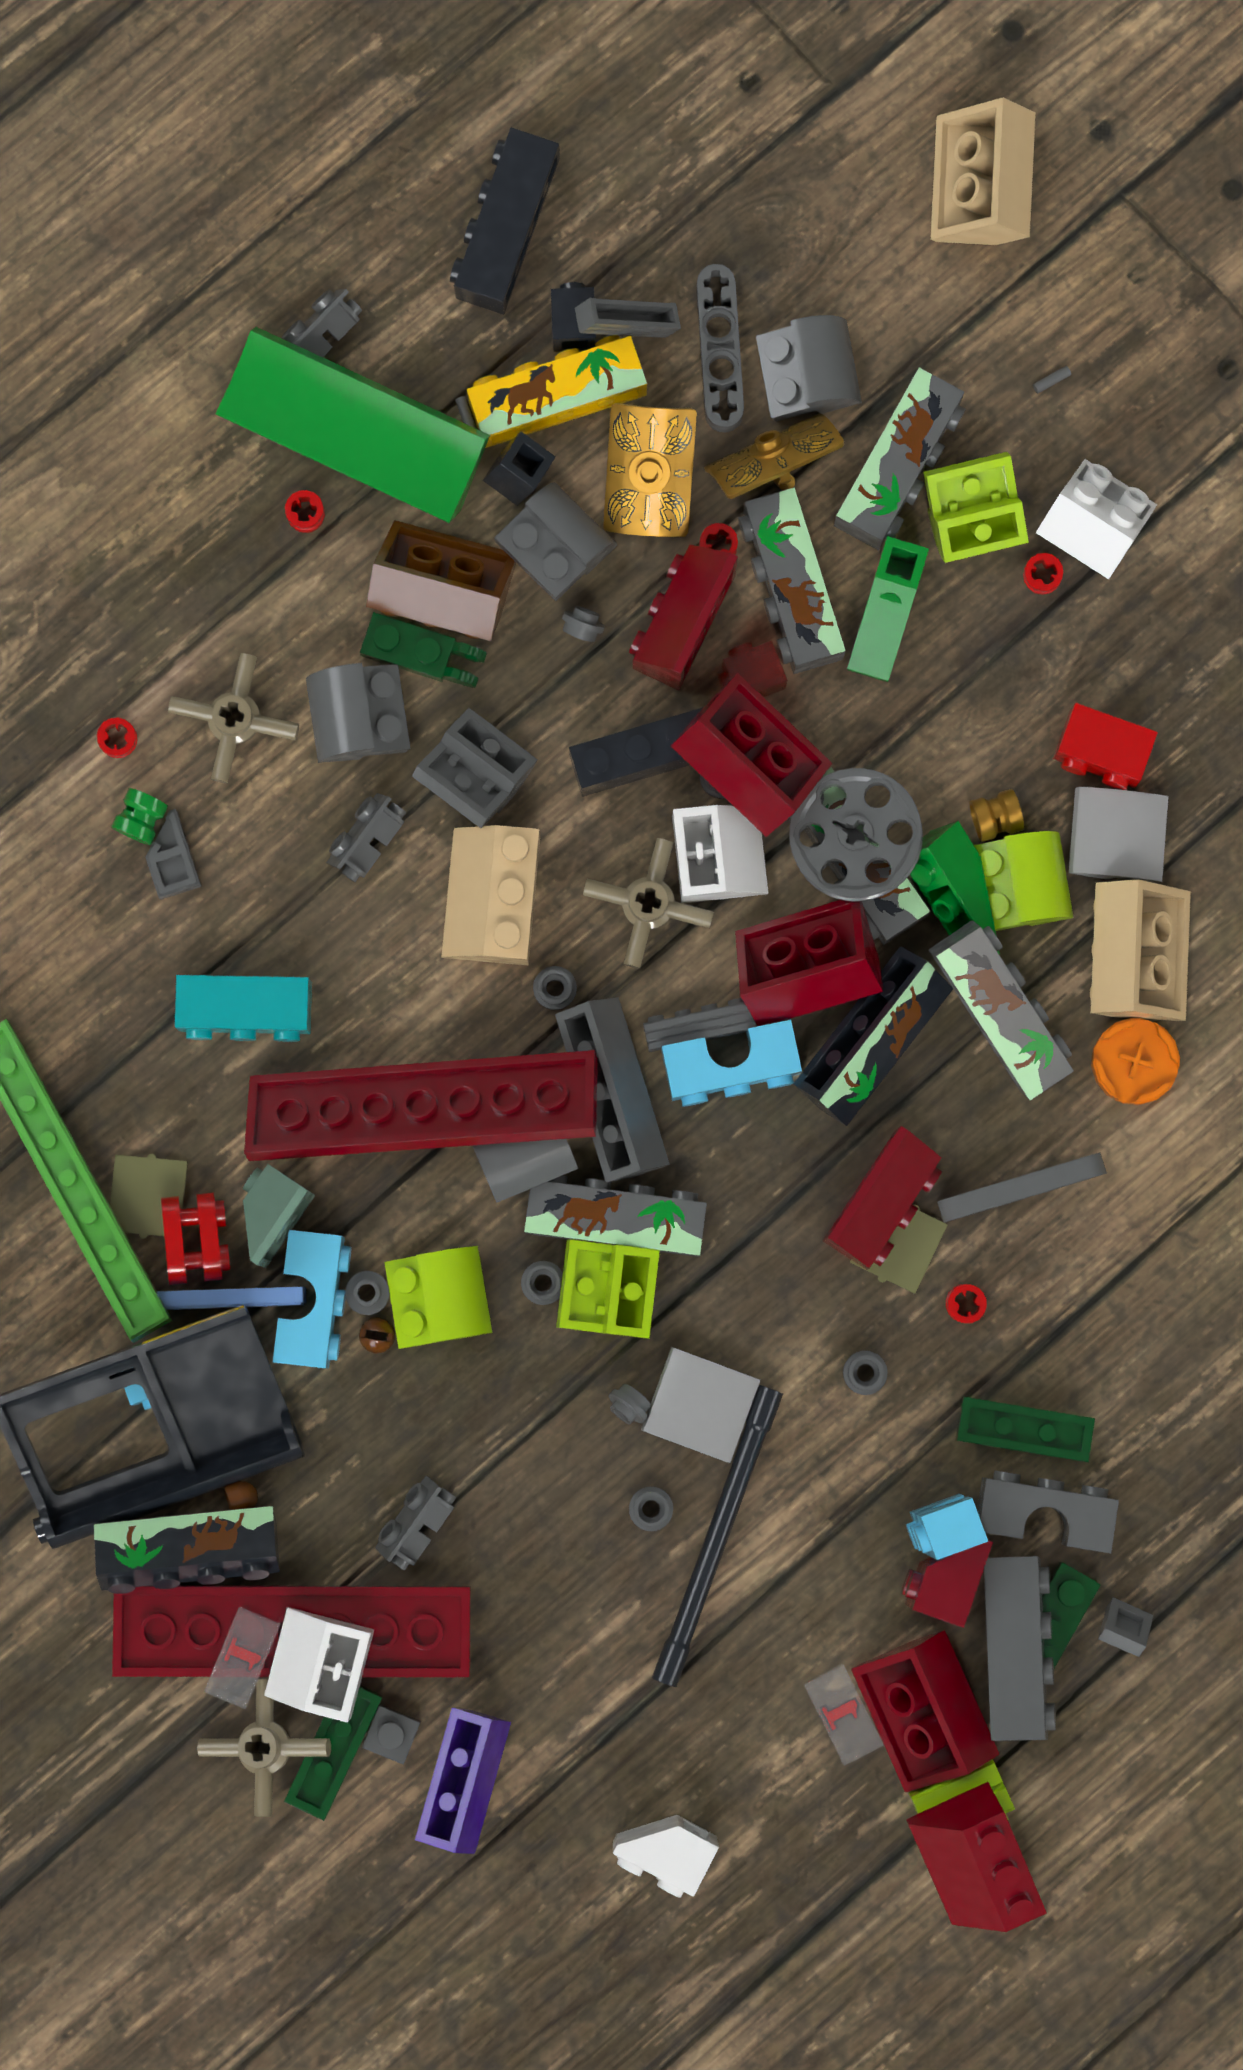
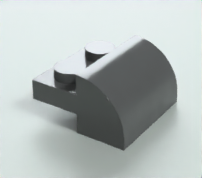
(808, 367)
(555, 540)
(357, 712)
(475, 768)
(523, 1165)

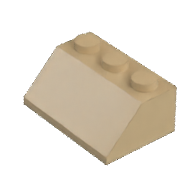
(983, 174)
(491, 894)
(1140, 950)

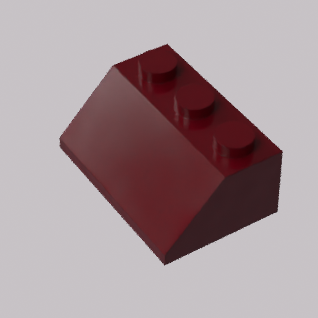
(683, 614)
(752, 755)
(807, 962)
(884, 1199)
(925, 1712)
(976, 1862)

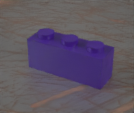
(463, 1781)

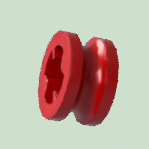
(293, 517)
(712, 532)
(1048, 561)
(130, 737)
(979, 1300)

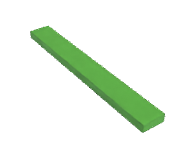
(77, 1191)

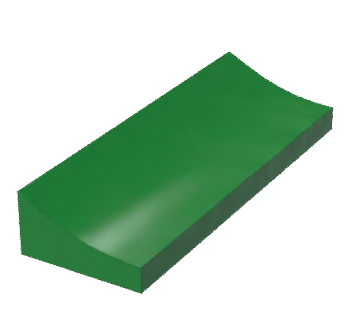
(353, 425)

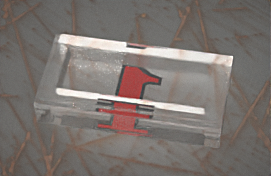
(242, 1658)
(843, 1714)

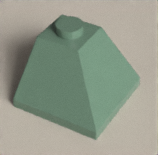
(270, 1211)

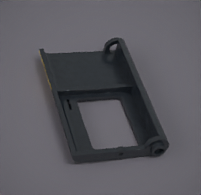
(212, 1405)

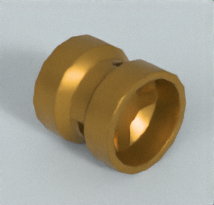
(996, 815)

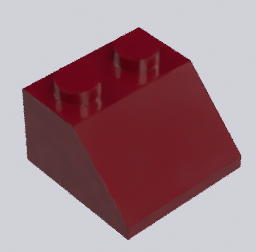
(947, 1585)

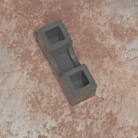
(1086, 1516)

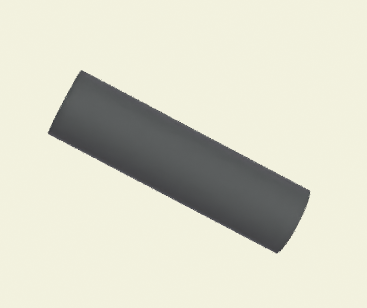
(1051, 379)
(465, 411)

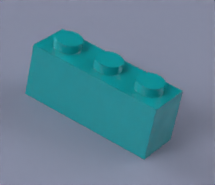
(243, 1006)

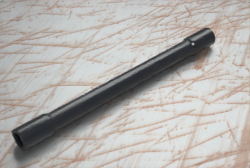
(677, 1646)

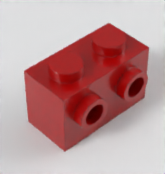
(1104, 747)

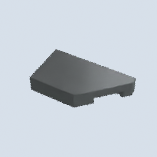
(171, 860)

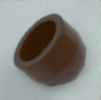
(377, 1345)
(241, 1495)

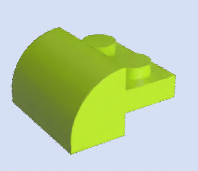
(975, 507)
(1026, 879)
(608, 1288)
(438, 1297)

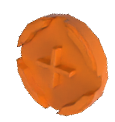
(1135, 1061)

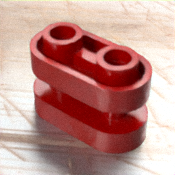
(209, 1216)

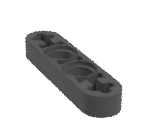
(716, 348)
(1022, 1187)

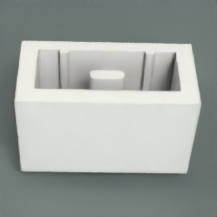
(1096, 518)
(718, 854)
(319, 1664)
(669, 1850)

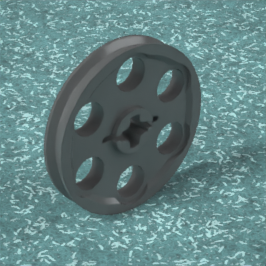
(856, 857)

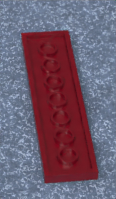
(422, 1106)
(184, 1627)

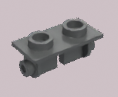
(329, 315)
(373, 822)
(424, 1504)

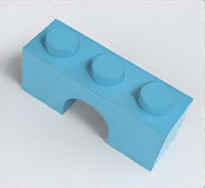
(694, 1074)
(311, 1338)
(946, 1527)

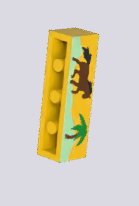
(557, 390)

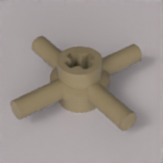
(225, 704)
(653, 885)
(264, 1763)

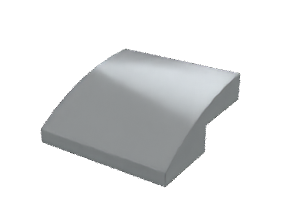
(1118, 834)
(700, 1405)

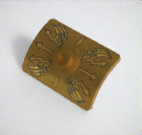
(776, 456)
(649, 470)

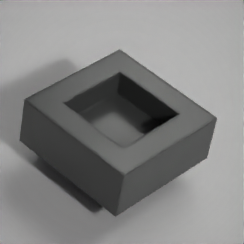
(1125, 1627)
(391, 1734)

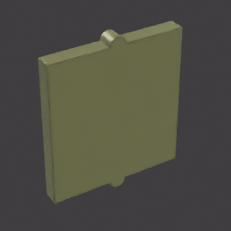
(139, 1188)
(911, 1252)

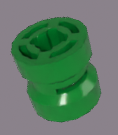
(139, 816)

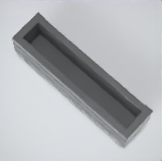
(627, 318)
(708, 1023)

